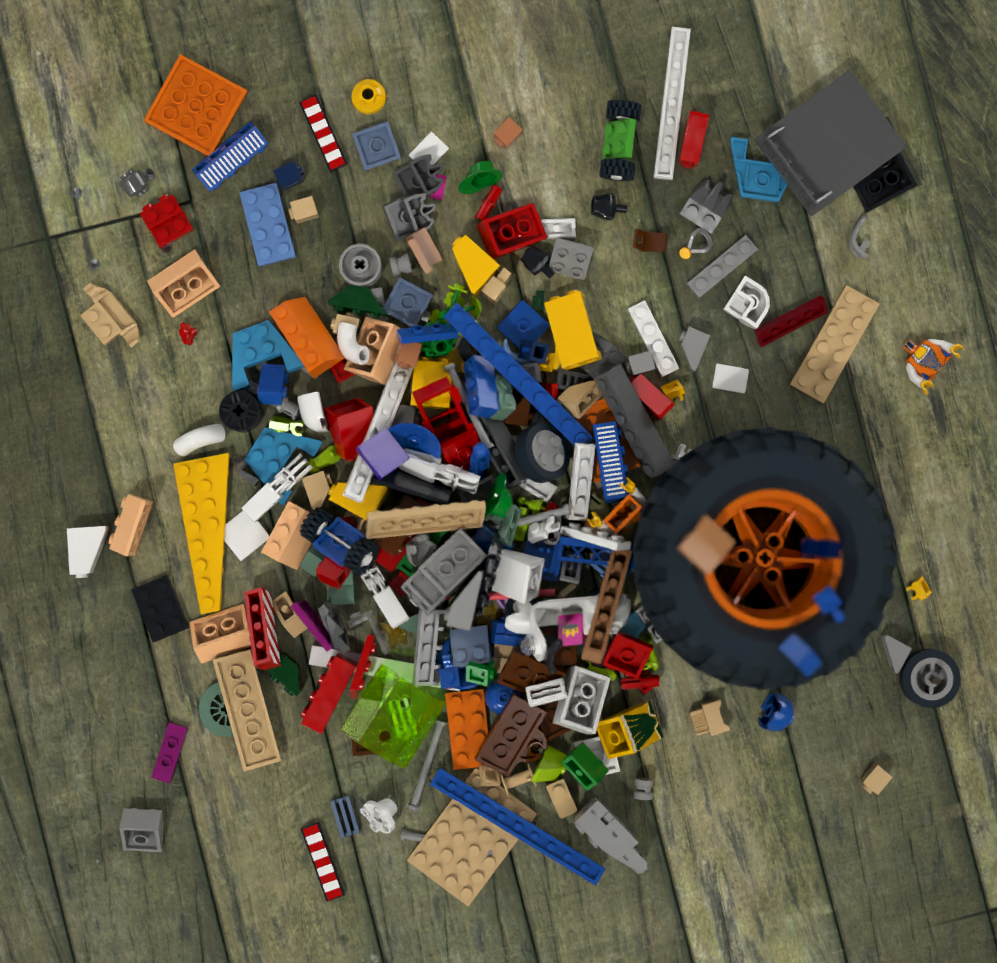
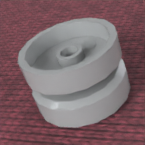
(357, 255)

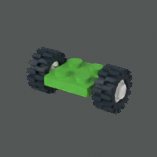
(619, 140)

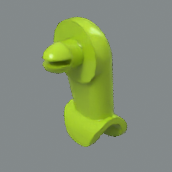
(324, 459)
(652, 661)
(603, 671)

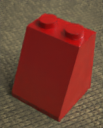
(348, 425)

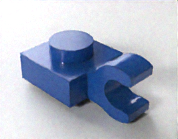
(828, 603)
(449, 676)

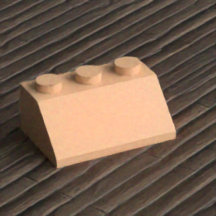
(183, 283)
(382, 343)
(130, 525)
(285, 541)
(220, 633)

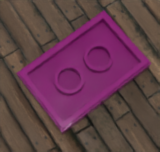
(313, 623)

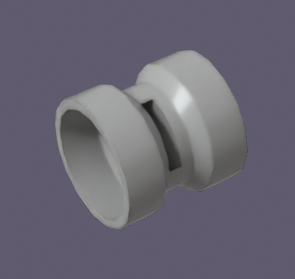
(400, 264)
(643, 788)

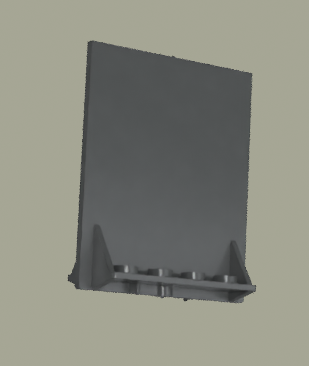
(830, 143)

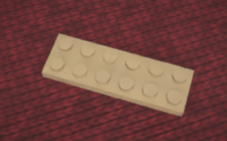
(834, 344)
(425, 519)
(246, 710)

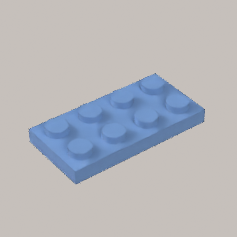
(267, 224)

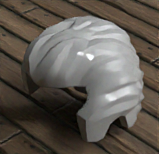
(420, 549)

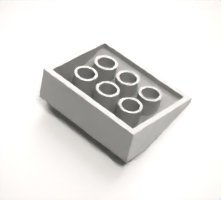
(462, 609)

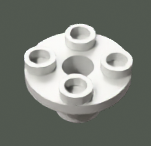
(380, 815)

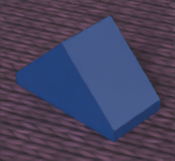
(800, 654)

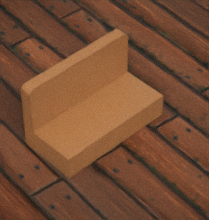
(423, 249)

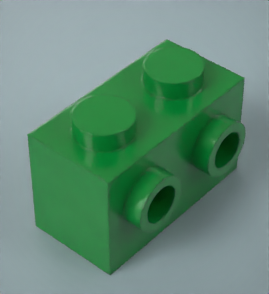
(587, 767)

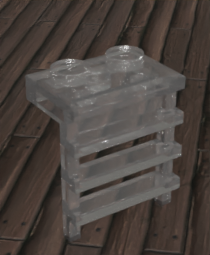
(359, 617)

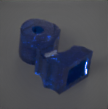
(821, 548)

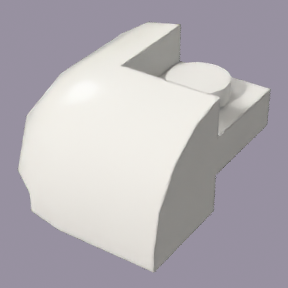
(749, 303)
(312, 412)

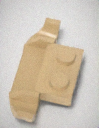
(109, 317)

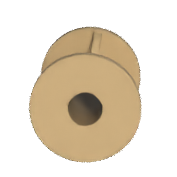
(517, 779)

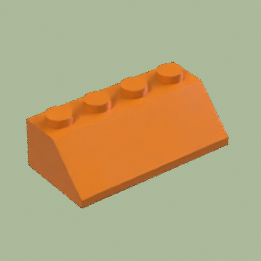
(307, 335)

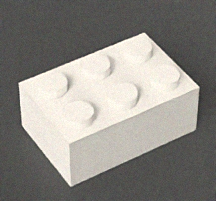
(585, 700)

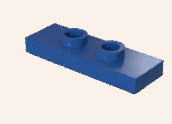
(426, 333)

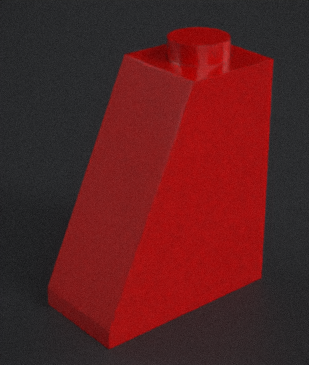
(693, 139)
(650, 396)

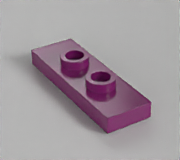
(169, 752)

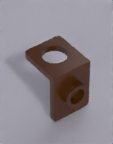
(650, 241)

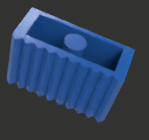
(272, 384)

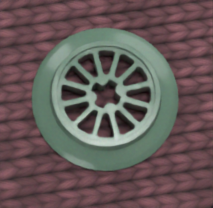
(206, 715)

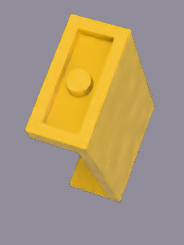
(572, 330)

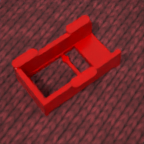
(453, 427)

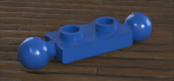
(480, 460)

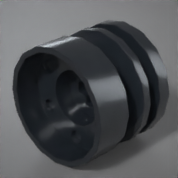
(246, 421)

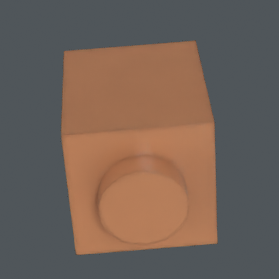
(507, 134)
(407, 355)

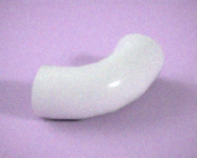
(348, 344)
(199, 438)

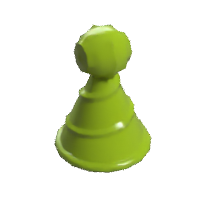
(534, 505)

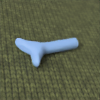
(521, 361)

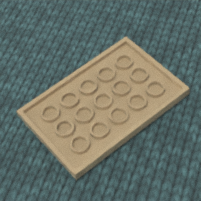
(459, 843)

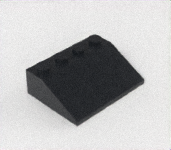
(888, 181)
(416, 486)

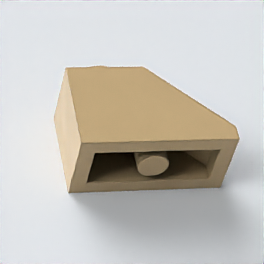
(579, 398)
(317, 488)
(287, 616)
(561, 797)

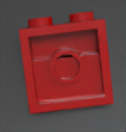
(166, 220)
(627, 654)

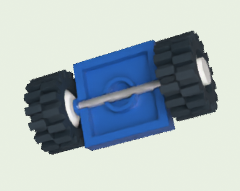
(339, 541)

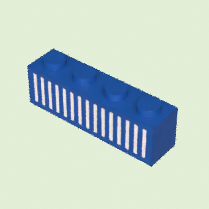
(230, 156)
(610, 461)

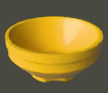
(372, 105)

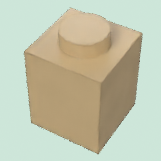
(303, 210)
(875, 779)

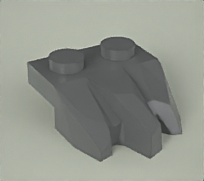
(419, 177)
(707, 205)
(408, 215)
(610, 357)
(333, 623)

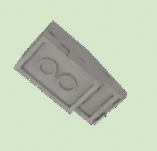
(444, 572)
(609, 834)

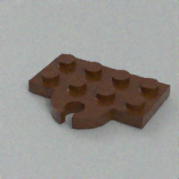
(513, 736)

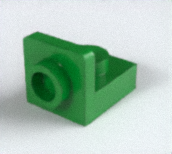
(480, 673)

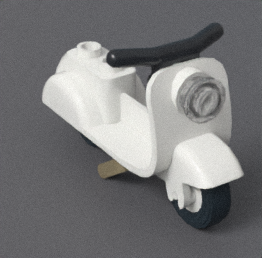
(530, 616)

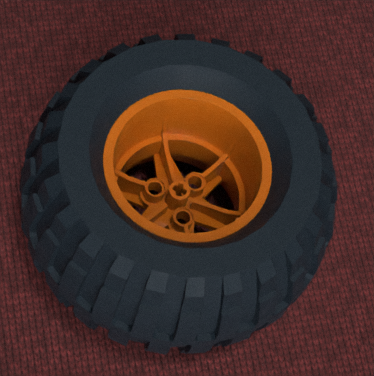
(826, 499)

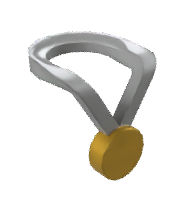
(686, 251)

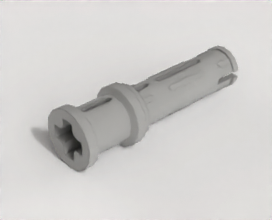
(287, 406)

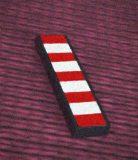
(323, 133)
(323, 861)

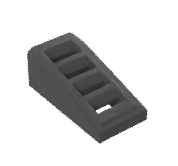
(561, 373)

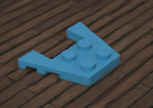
(755, 178)
(256, 346)
(273, 452)

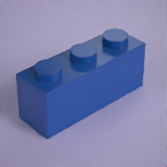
(480, 387)

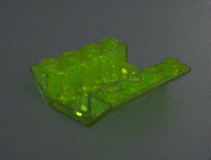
(381, 711)

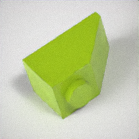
(549, 765)

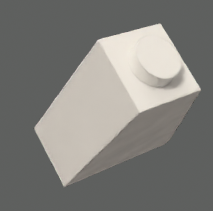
(85, 548)

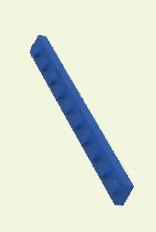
(517, 375)
(517, 826)

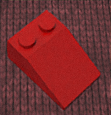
(511, 231)

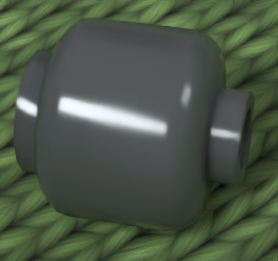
(134, 183)

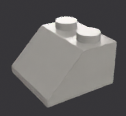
(142, 830)

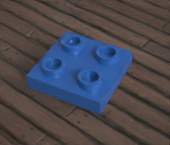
(550, 554)

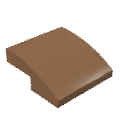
(706, 545)

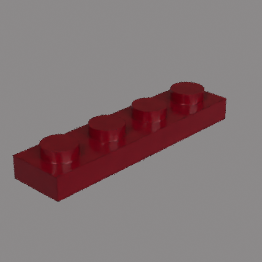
(790, 321)

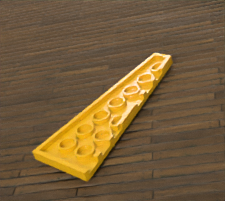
(203, 503)

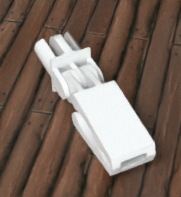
(430, 468)
(270, 495)
(385, 597)

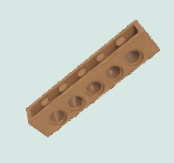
(606, 606)

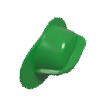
(479, 177)
(499, 499)

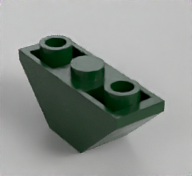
(358, 301)
(287, 674)

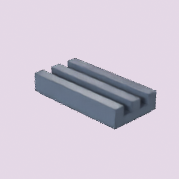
(349, 832)

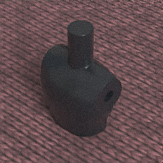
(605, 206)
(536, 261)

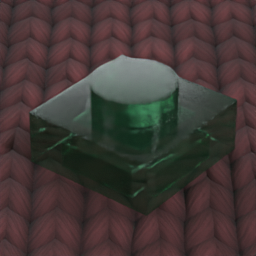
(538, 301)

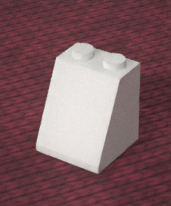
(518, 575)

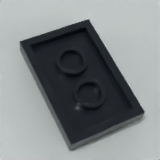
(160, 608)

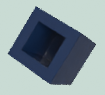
(289, 175)
(533, 351)

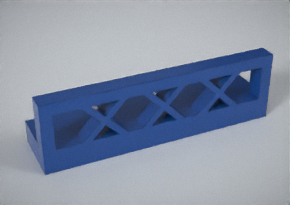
(573, 542)

